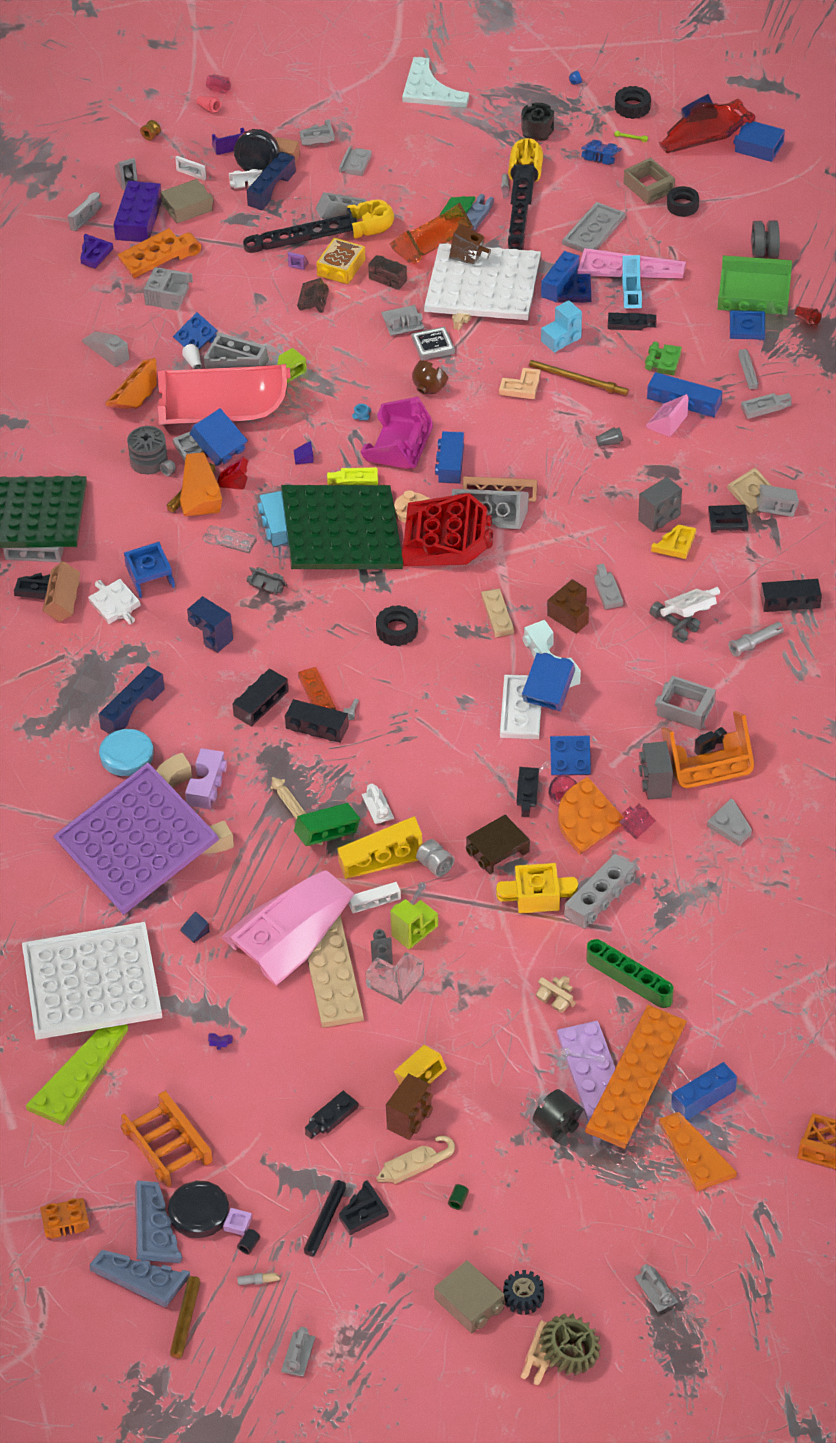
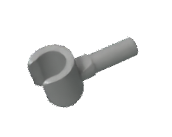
(351, 711)

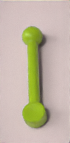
(644, 138)

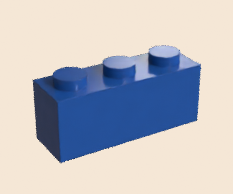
(559, 275)
(450, 457)
(704, 1091)

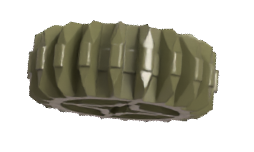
(568, 1356)

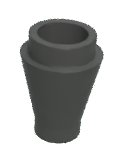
(610, 437)

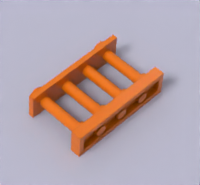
(178, 1122)

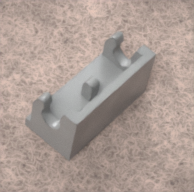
(777, 500)

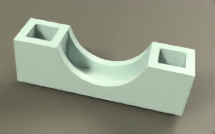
(540, 639)

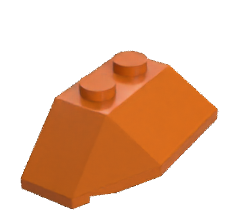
(135, 386)

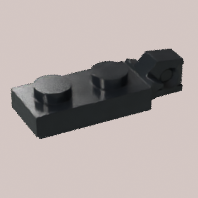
(630, 321)
(527, 789)
(331, 1115)

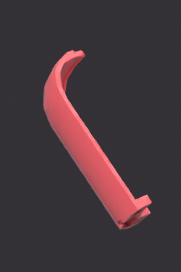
(238, 391)

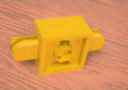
(536, 879)

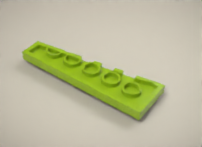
(68, 1086)

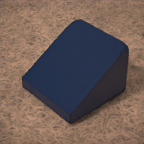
(195, 927)

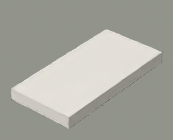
(518, 717)

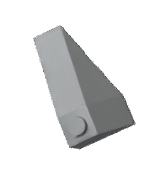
(505, 507)

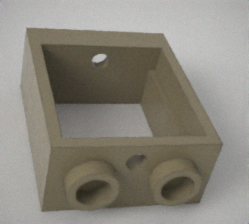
(655, 191)

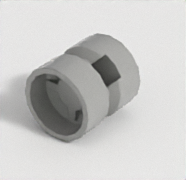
(435, 857)

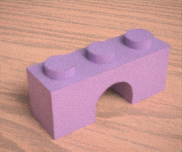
(203, 791)

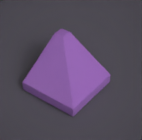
(297, 261)

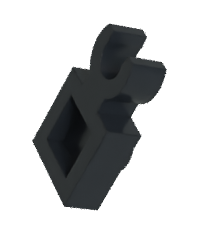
(707, 741)

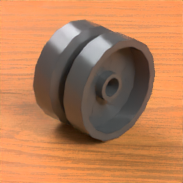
(765, 239)

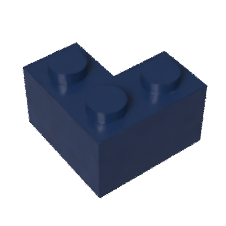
(213, 622)

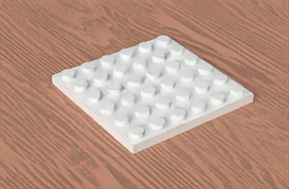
(489, 288)
(91, 980)

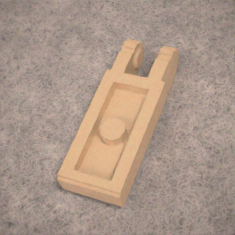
(535, 1357)

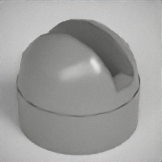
(167, 467)

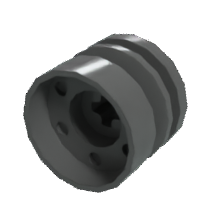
(147, 449)

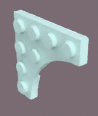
(425, 89)

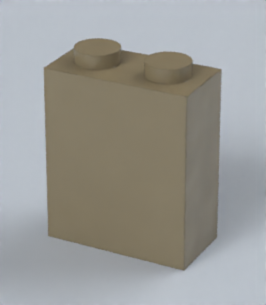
(187, 201)
(469, 1297)

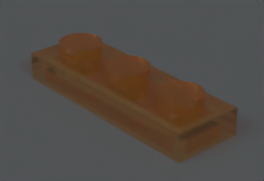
(315, 688)

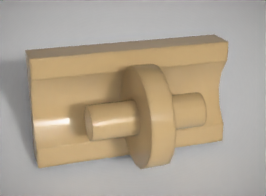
(563, 998)

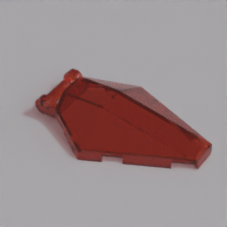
(706, 124)

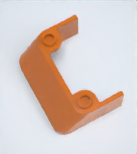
(715, 766)

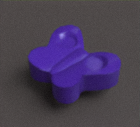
(219, 1041)

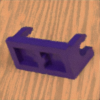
(225, 144)

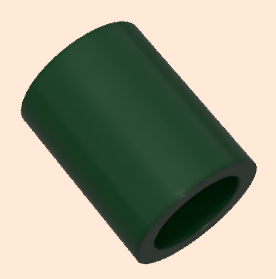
(458, 1196)

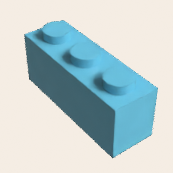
(273, 517)

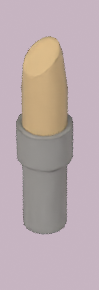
(258, 1278)

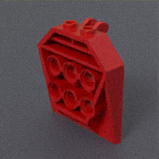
(446, 531)

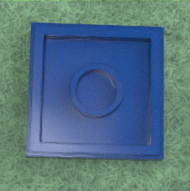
(747, 325)

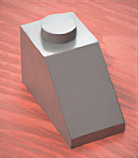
(126, 172)

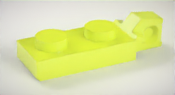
(353, 476)

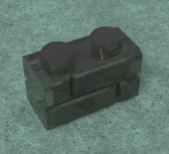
(387, 272)

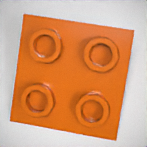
(63, 1215)

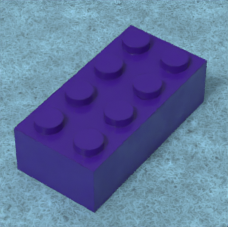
(137, 211)

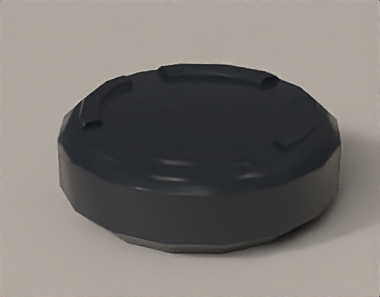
(255, 150)
(198, 1209)

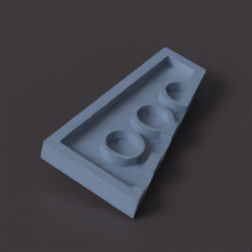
(153, 1226)
(147, 1280)

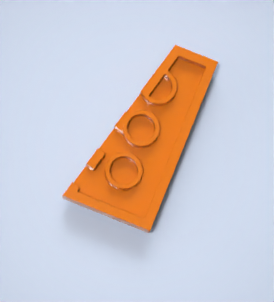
(699, 1159)

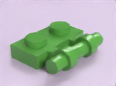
(668, 359)

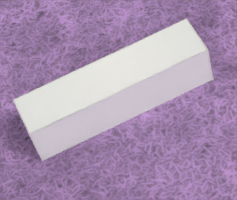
(375, 897)

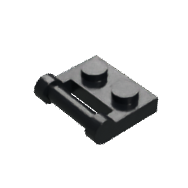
(728, 517)

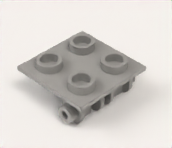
(402, 320)

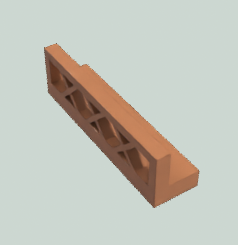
(502, 482)

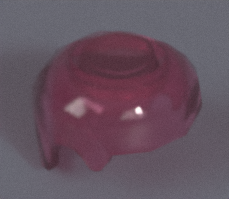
(559, 787)

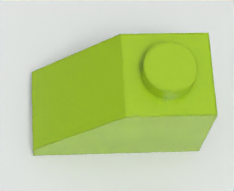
(294, 361)

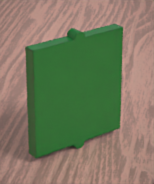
(466, 203)

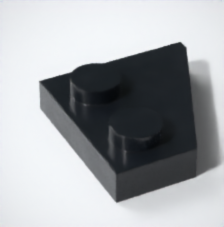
(32, 586)
(363, 1210)

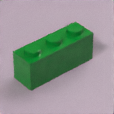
(326, 824)

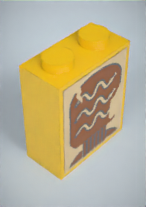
(341, 261)

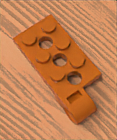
(182, 246)

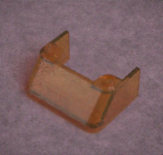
(427, 237)

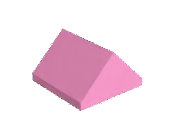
(669, 416)

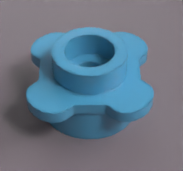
(361, 412)

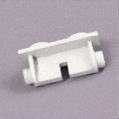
(238, 178)
(377, 804)

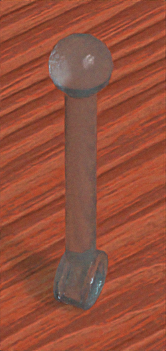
(421, 886)

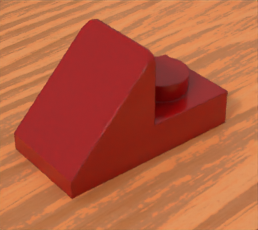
(234, 475)

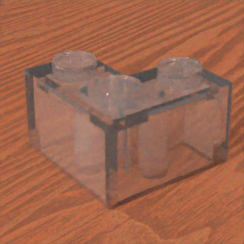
(395, 981)

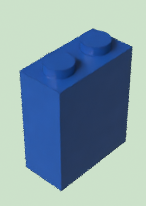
(759, 140)
(218, 437)
(548, 681)

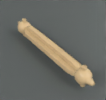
(287, 797)

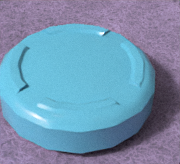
(126, 751)

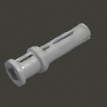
(749, 641)

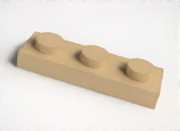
(497, 613)

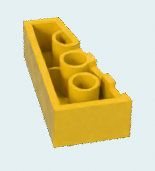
(382, 849)

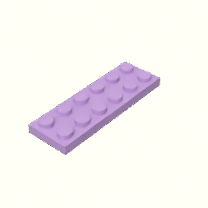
(587, 1074)

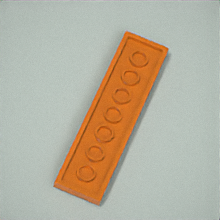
(635, 1076)

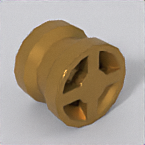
(150, 130)

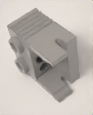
(166, 288)

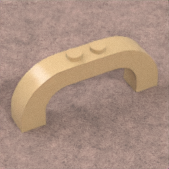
(178, 770)

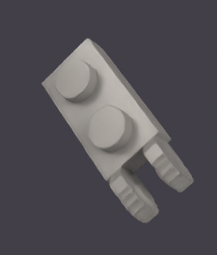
(84, 211)

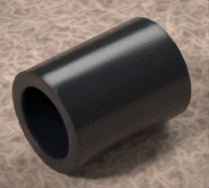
(248, 1241)

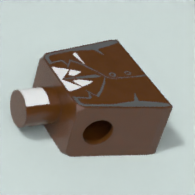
(468, 246)

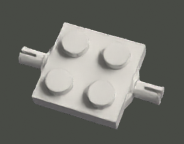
(114, 601)
(690, 602)

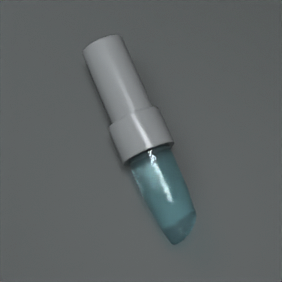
(505, 186)

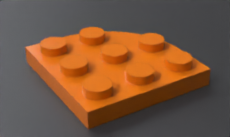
(586, 816)

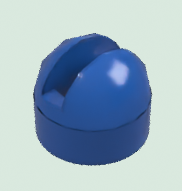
(575, 78)

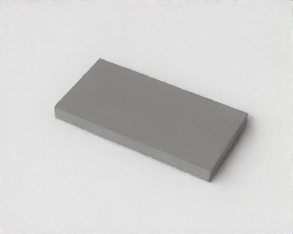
(594, 227)

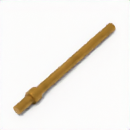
(609, 387)

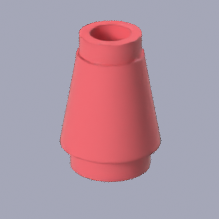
(209, 103)

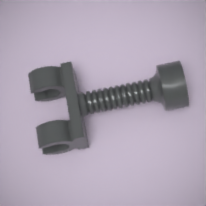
(679, 631)

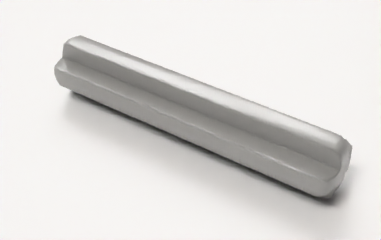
(748, 369)

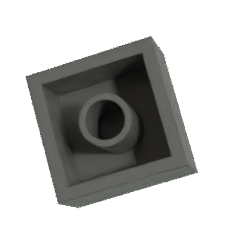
(660, 504)
(656, 770)

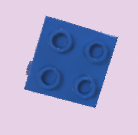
(605, 152)
(196, 331)
(570, 755)

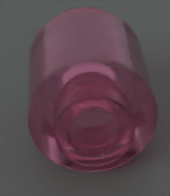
(218, 83)

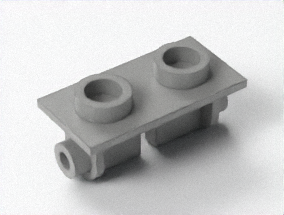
(655, 1288)
(298, 1352)

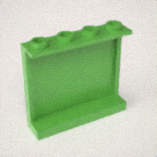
(754, 284)

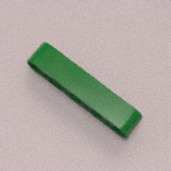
(629, 973)

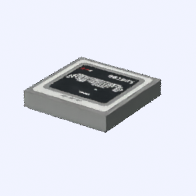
(433, 343)

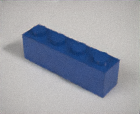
(700, 397)

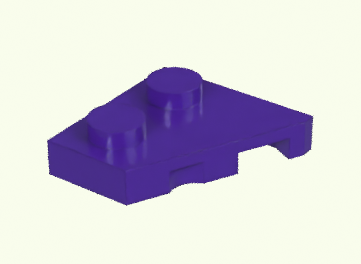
(94, 251)

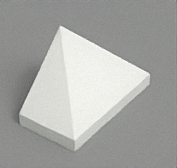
(190, 168)

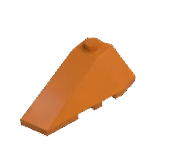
(199, 487)

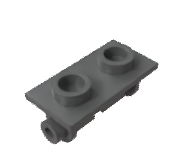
(273, 582)
(381, 947)

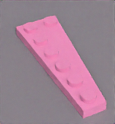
(610, 264)

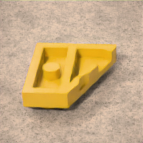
(676, 543)

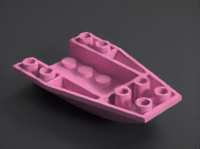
(290, 925)

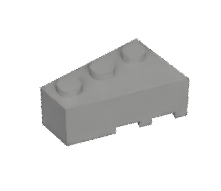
(234, 352)

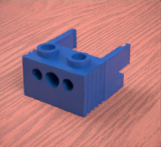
(147, 564)

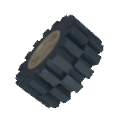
(523, 1283)

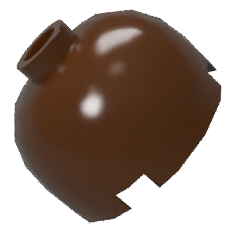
(428, 378)

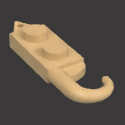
(414, 1162)

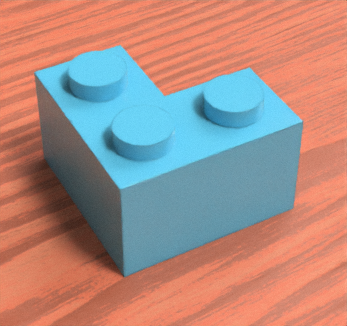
(564, 329)

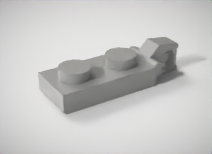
(765, 404)
(607, 588)

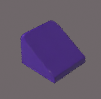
(304, 454)

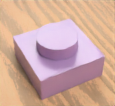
(237, 1221)

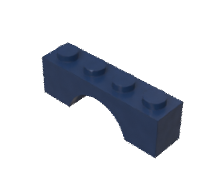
(261, 189)
(117, 713)

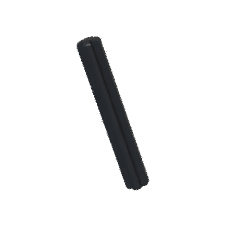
(324, 1218)

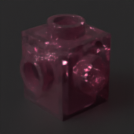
(636, 820)

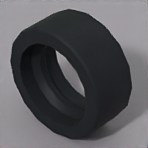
(682, 192)

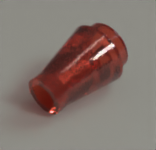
(809, 315)

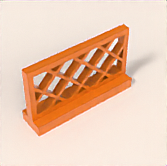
(819, 1152)

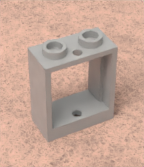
(691, 690)

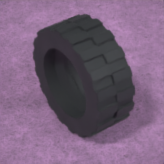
(632, 110)
(397, 637)

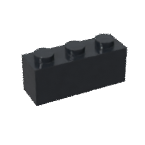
(790, 595)
(260, 697)
(316, 720)

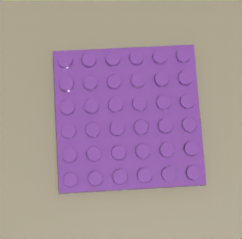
(136, 838)

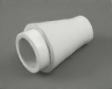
(192, 356)

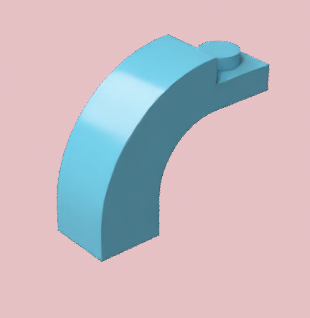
(631, 282)

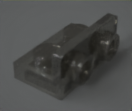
(313, 294)

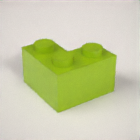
(412, 922)

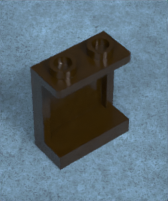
(496, 843)

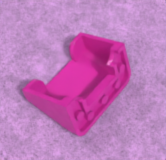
(403, 434)

